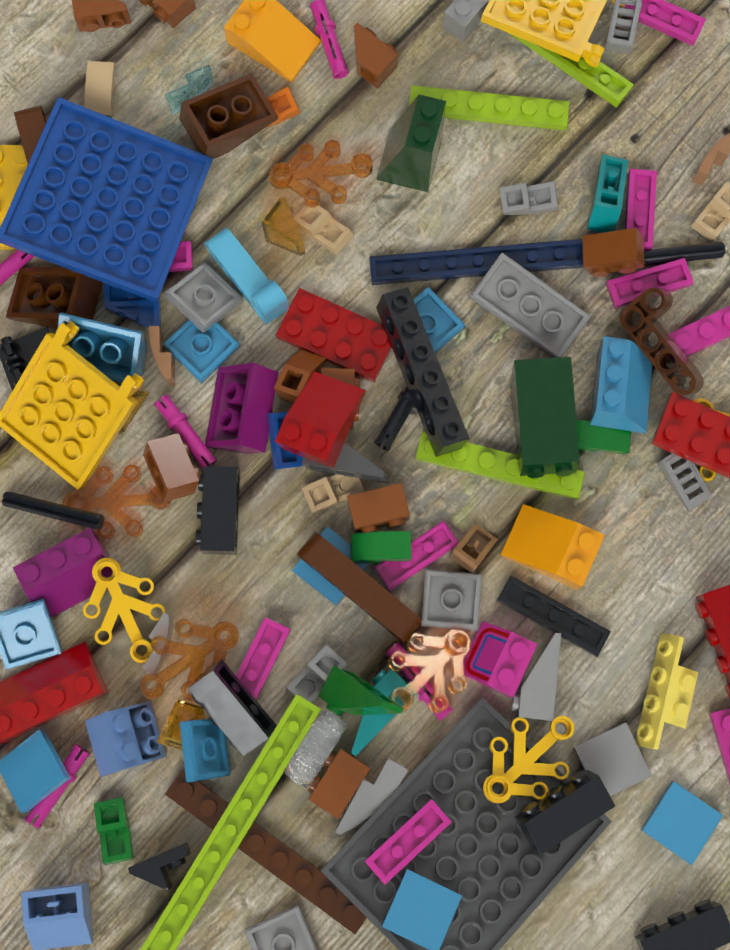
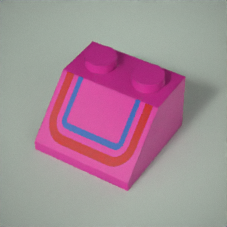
(498, 659)

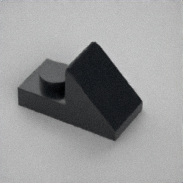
(154, 869)

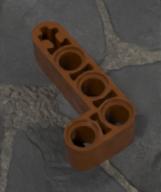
(665, 344)

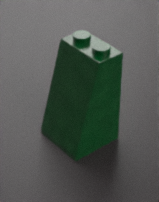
(414, 145)
(544, 416)

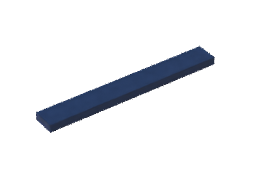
(474, 261)

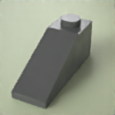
(350, 464)

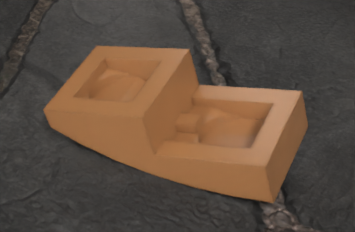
(716, 155)
(164, 360)

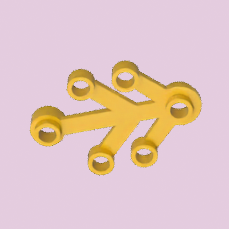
(121, 605)
(524, 762)

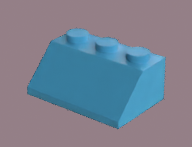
(108, 347)
(621, 386)

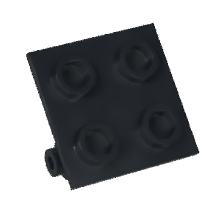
(17, 354)

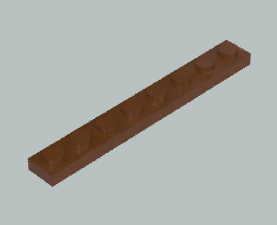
(270, 854)

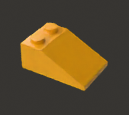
(271, 37)
(552, 546)

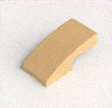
(100, 87)
(715, 215)
(323, 228)
(331, 491)

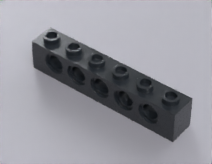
(422, 372)

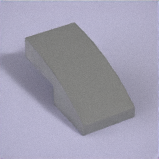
(532, 199)
(164, 628)
(312, 678)

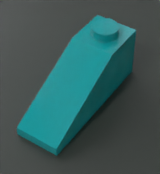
(608, 194)
(373, 724)

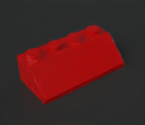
(715, 610)
(49, 691)

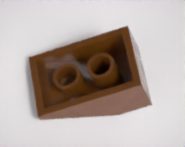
(226, 116)
(48, 291)

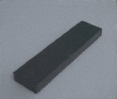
(553, 616)

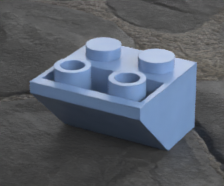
(125, 738)
(57, 916)

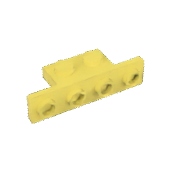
(667, 694)

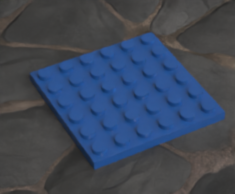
(105, 200)

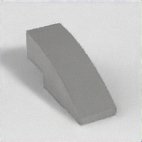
(372, 796)

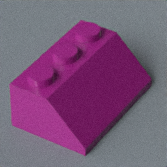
(241, 407)
(63, 572)

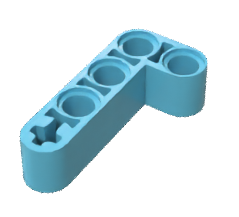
(262, 295)

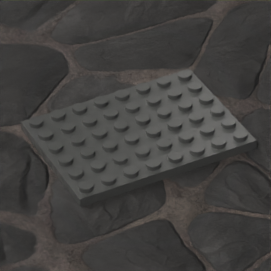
(480, 850)

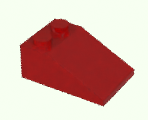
(320, 419)

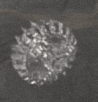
(315, 748)

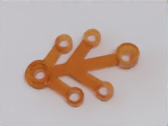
(317, 172)
(112, 501)
(192, 655)
(433, 667)

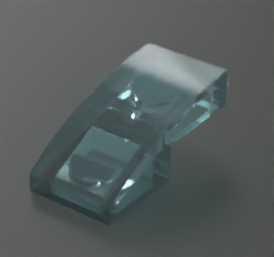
(198, 83)

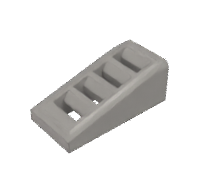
(620, 45)
(676, 484)

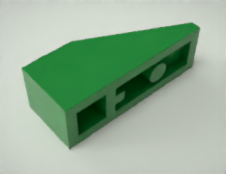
(351, 694)

